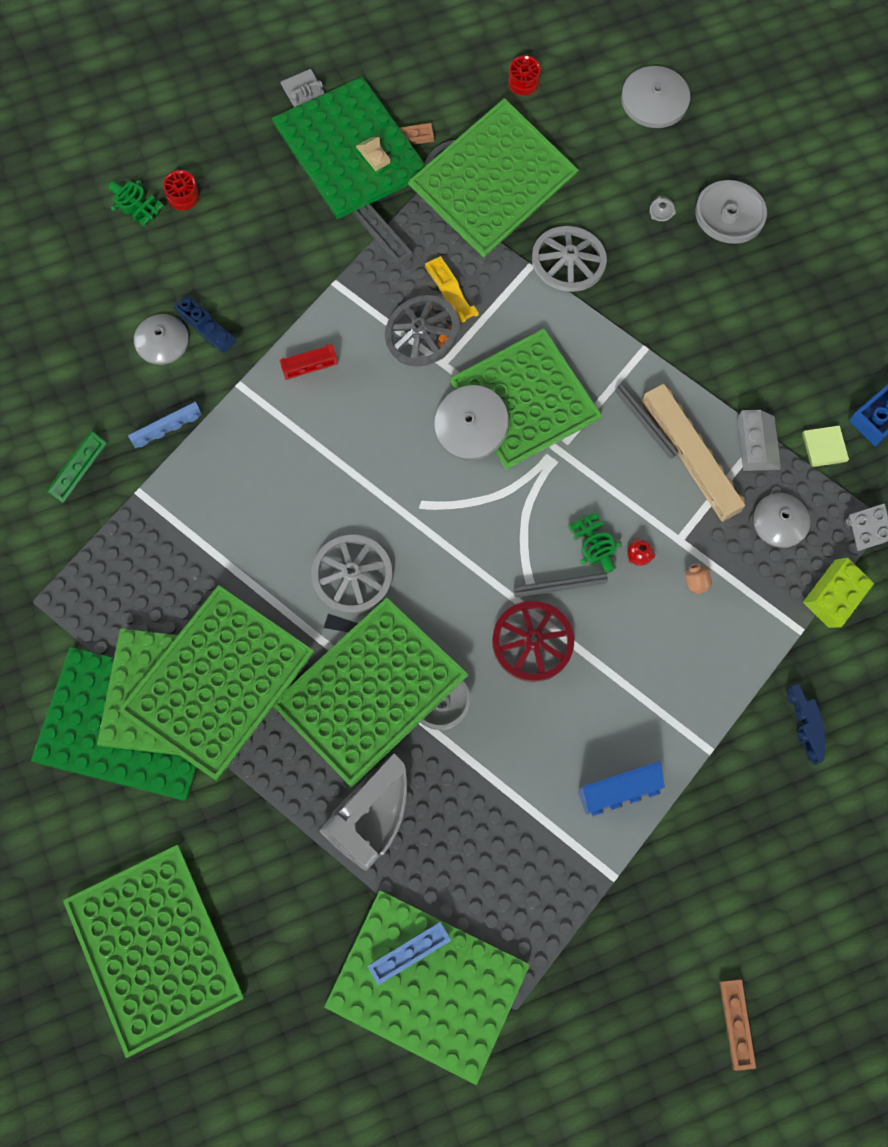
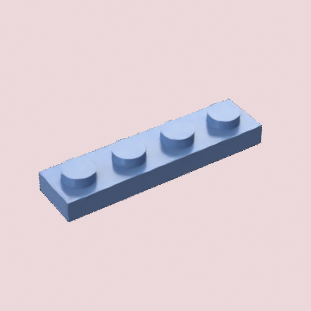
(159, 428)
(409, 953)

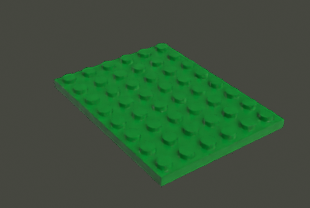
(325, 140)
(73, 730)

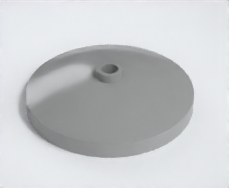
(655, 96)
(731, 211)
(483, 433)

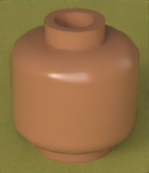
(698, 578)

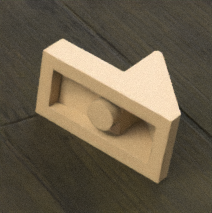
(374, 153)

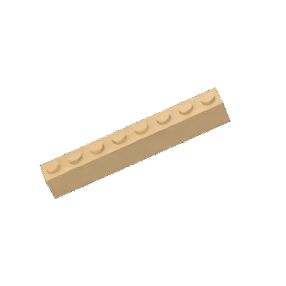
(693, 452)

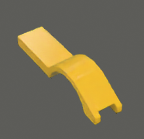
(450, 288)

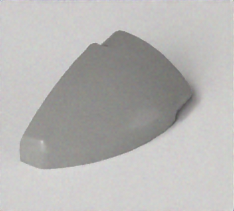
(370, 815)

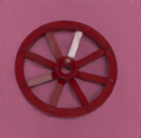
(533, 646)

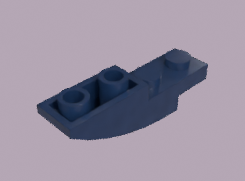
(204, 325)
(812, 731)

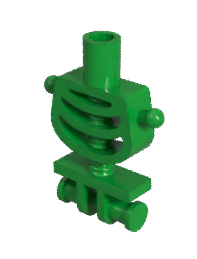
(129, 201)
(602, 554)

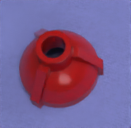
(640, 557)

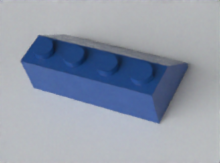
(622, 788)

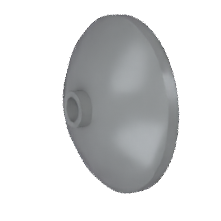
(164, 347)
(774, 527)
(454, 712)

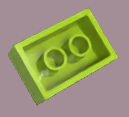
(838, 593)

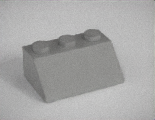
(758, 441)

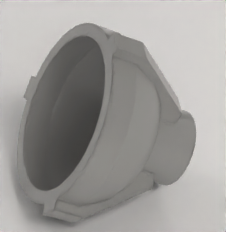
(662, 212)

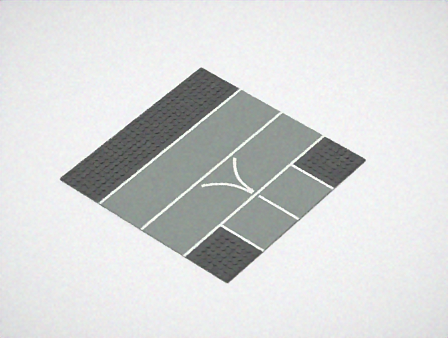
(353, 449)

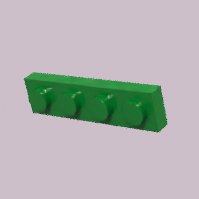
(76, 467)

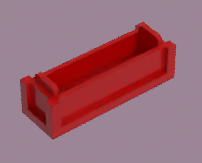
(308, 362)

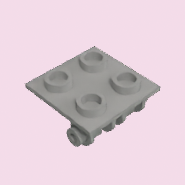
(302, 87)
(869, 526)

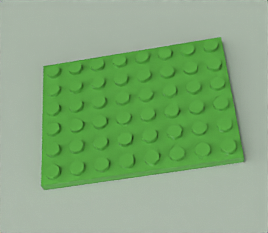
(493, 177)
(216, 682)
(369, 691)
(153, 950)
(440, 1006)

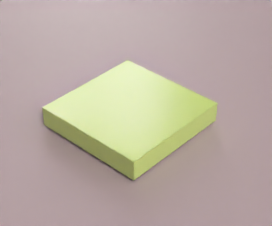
(825, 446)

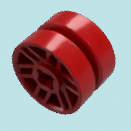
(524, 75)
(181, 190)

